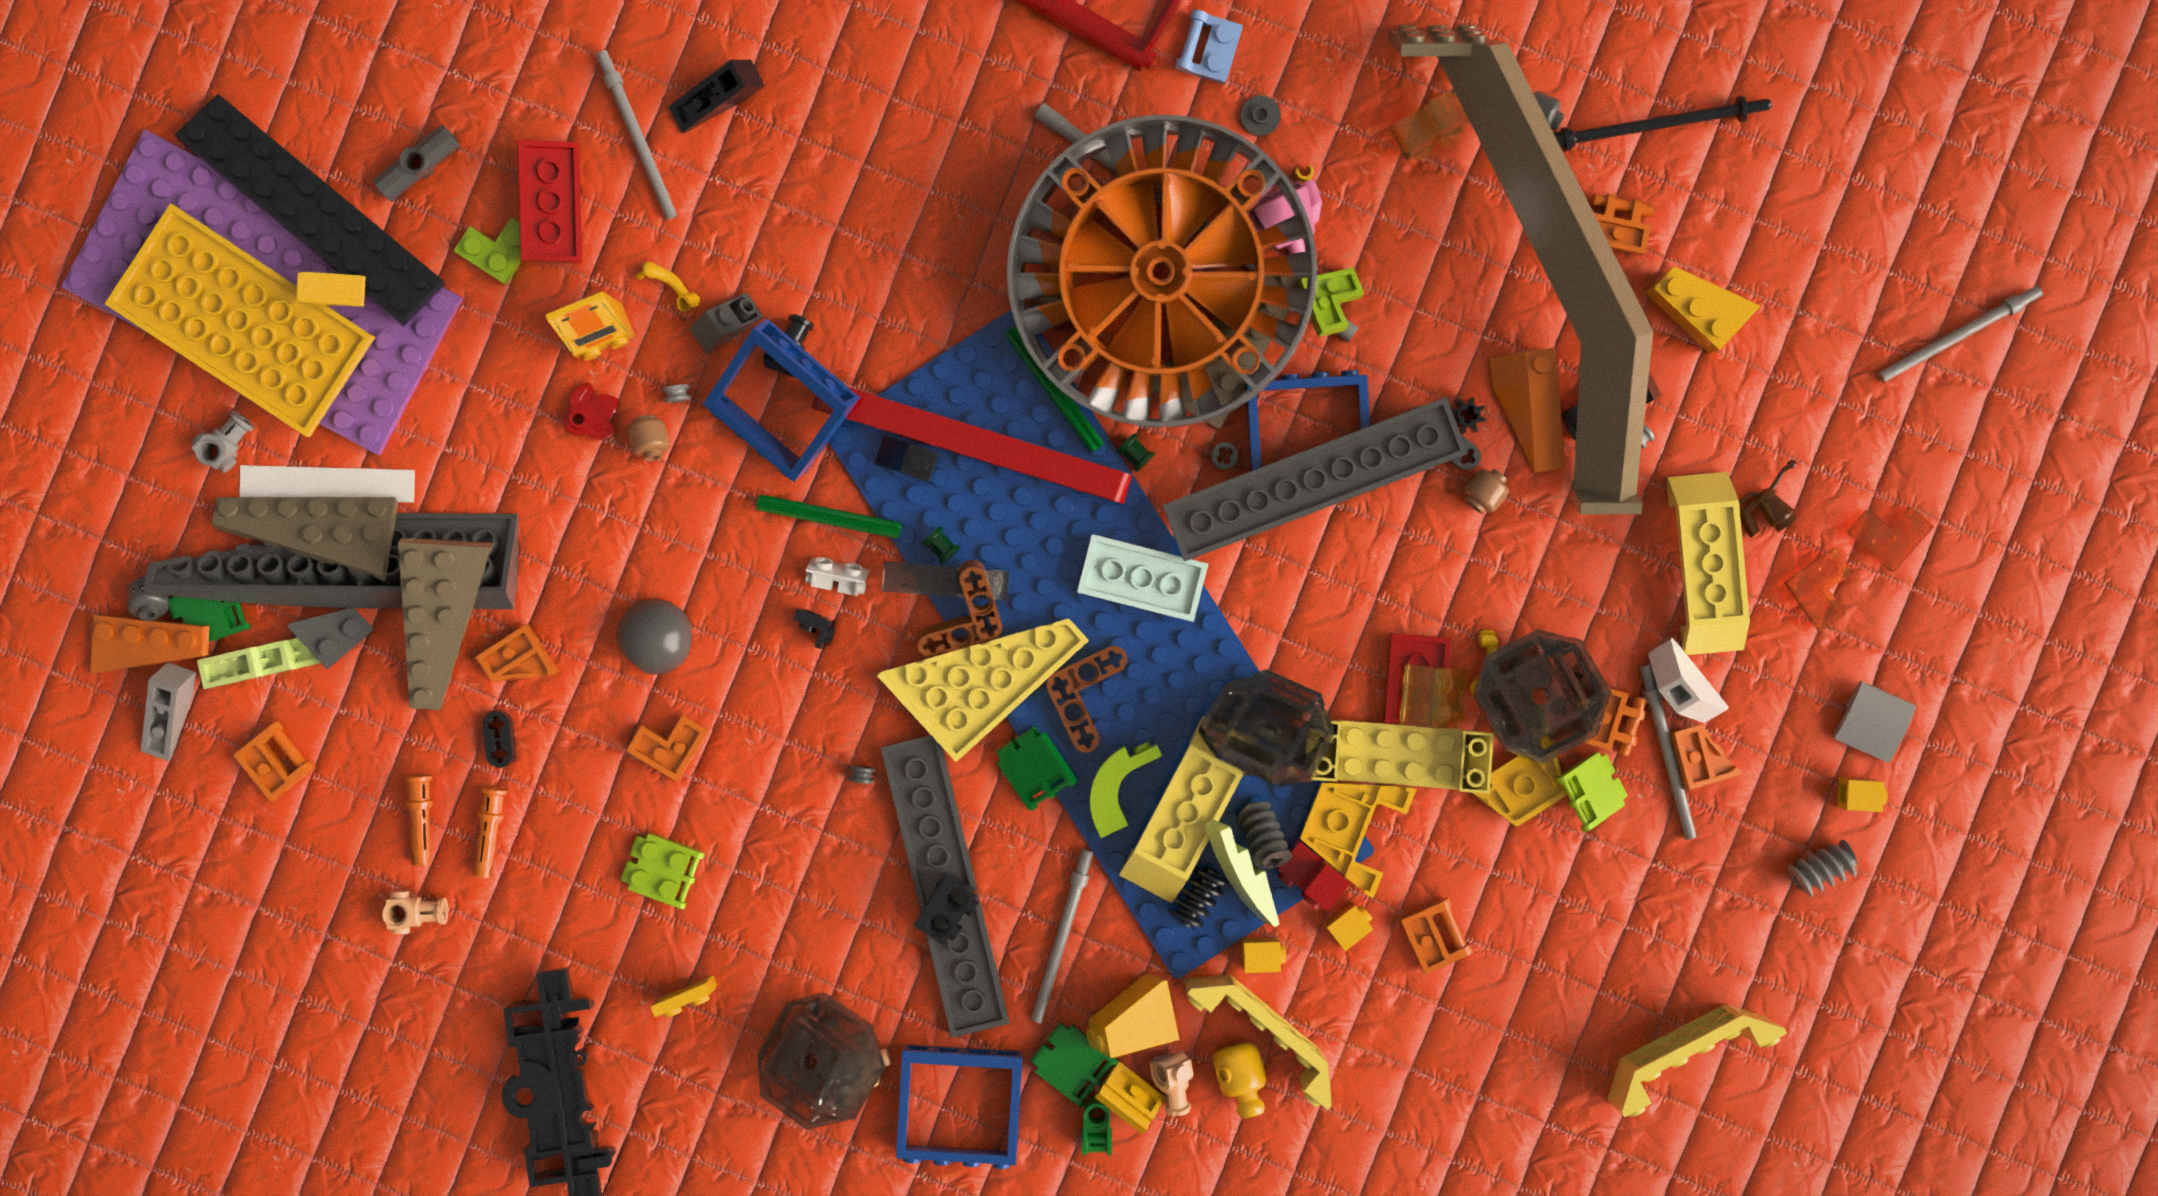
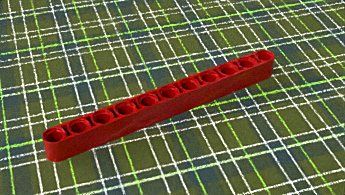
(986, 446)

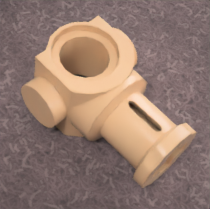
(415, 911)
(1172, 1077)

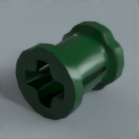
(1135, 452)
(941, 545)

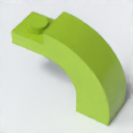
(1104, 790)

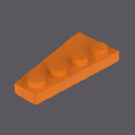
(134, 642)

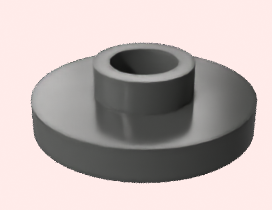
(1260, 116)

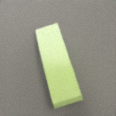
(255, 662)
(1246, 879)

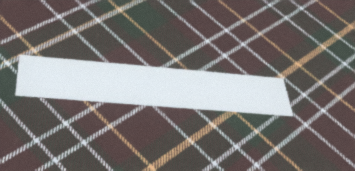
(326, 482)

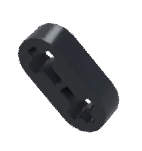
(506, 737)

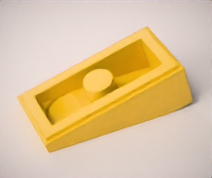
(330, 289)

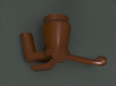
(1775, 510)

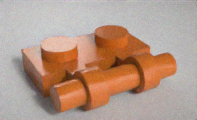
(1624, 234)
(1611, 720)

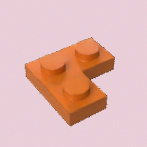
(672, 754)

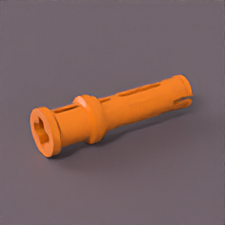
(419, 805)
(489, 817)

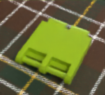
(1593, 790)
(661, 869)

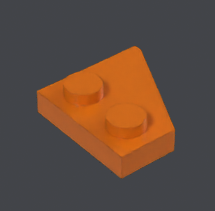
(1700, 758)

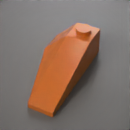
(1531, 399)

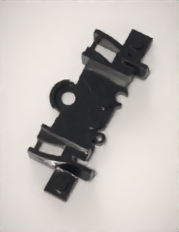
(559, 1088)

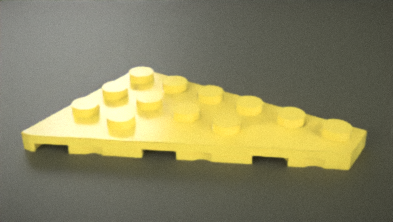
(976, 687)

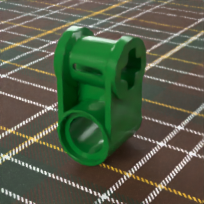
(1096, 1131)

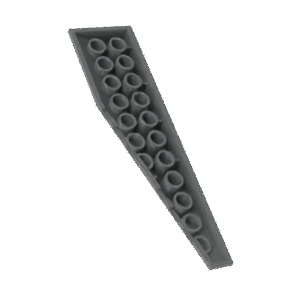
(284, 578)

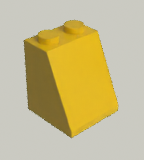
(1134, 1019)

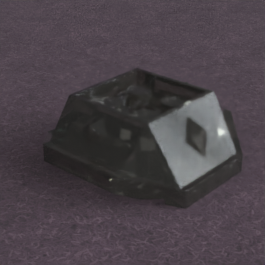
(1567, 678)
(1269, 728)
(845, 1066)

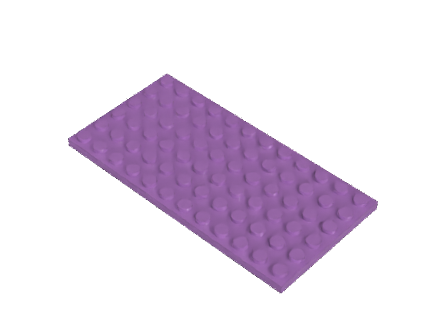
(166, 174)

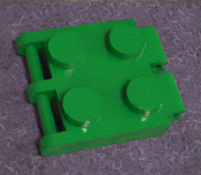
(213, 613)
(1033, 766)
(1071, 1062)

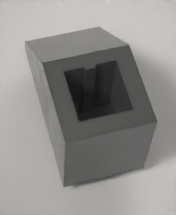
(725, 322)

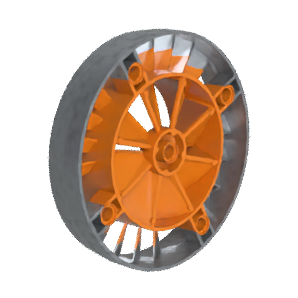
(1186, 205)

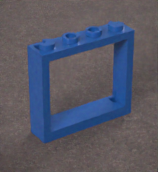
(808, 372)
(1292, 382)
(959, 1057)

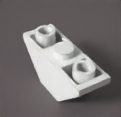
(1684, 684)

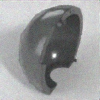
(655, 636)

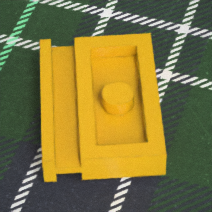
(695, 994)
(1130, 1097)

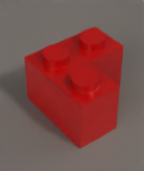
(1315, 876)

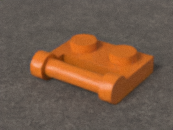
(267, 768)
(1427, 940)

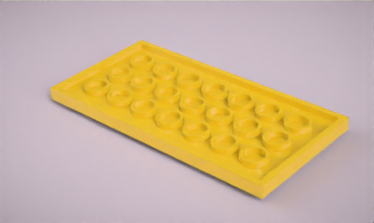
(239, 320)

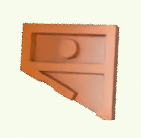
(517, 657)

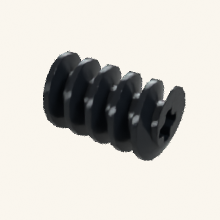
(1199, 897)

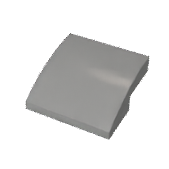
(1874, 721)

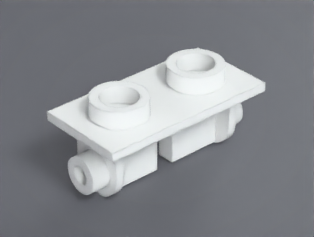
(823, 571)

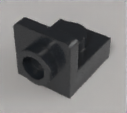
(812, 621)

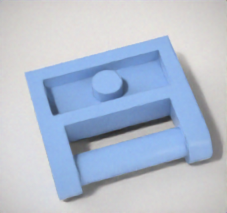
(1218, 50)

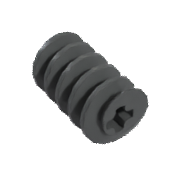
(1263, 836)

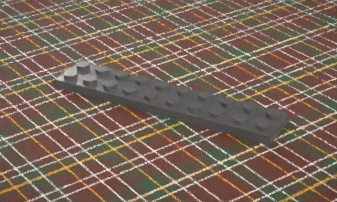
(1315, 479)
(934, 847)

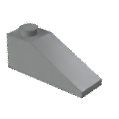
(166, 709)

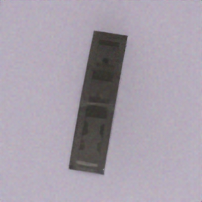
(938, 580)

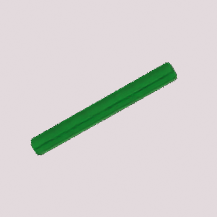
(1062, 401)
(829, 516)

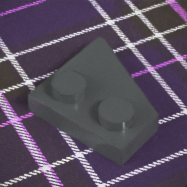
(332, 634)

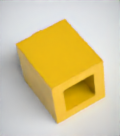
(1861, 794)
(1349, 925)
(1262, 955)

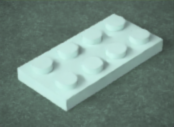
(1142, 578)

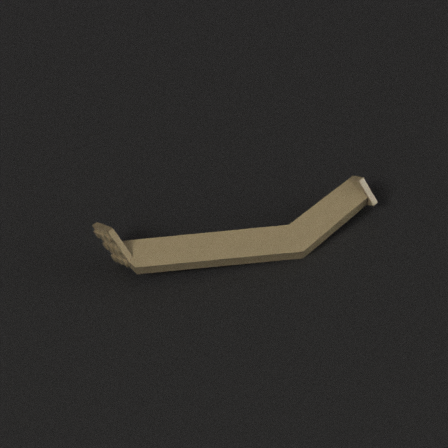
(1570, 249)

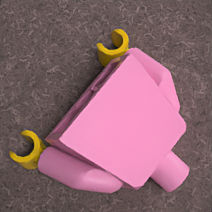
(1274, 208)

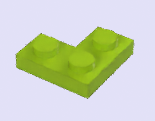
(495, 258)
(1331, 291)

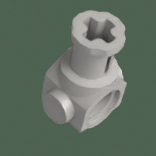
(225, 440)

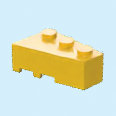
(1700, 307)

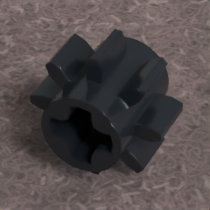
(1473, 411)

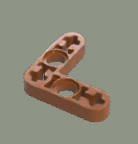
(972, 623)
(1077, 684)

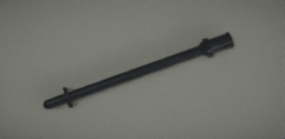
(1568, 138)

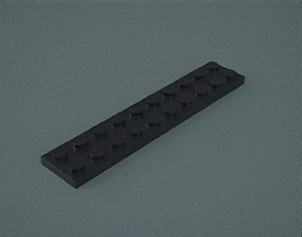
(309, 209)

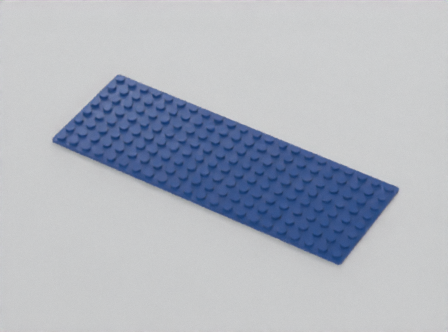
(1043, 541)

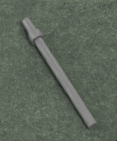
(614, 82)
(2009, 307)
(1654, 699)
(1078, 880)

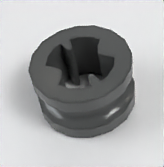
(1215, 453)
(861, 774)

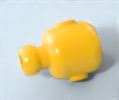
(1240, 1076)

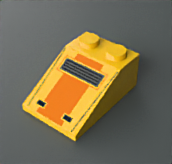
(592, 325)

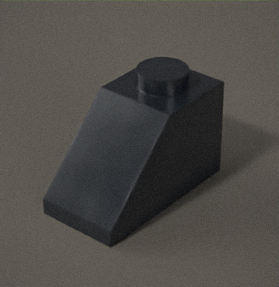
(907, 459)

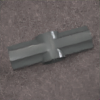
(433, 151)

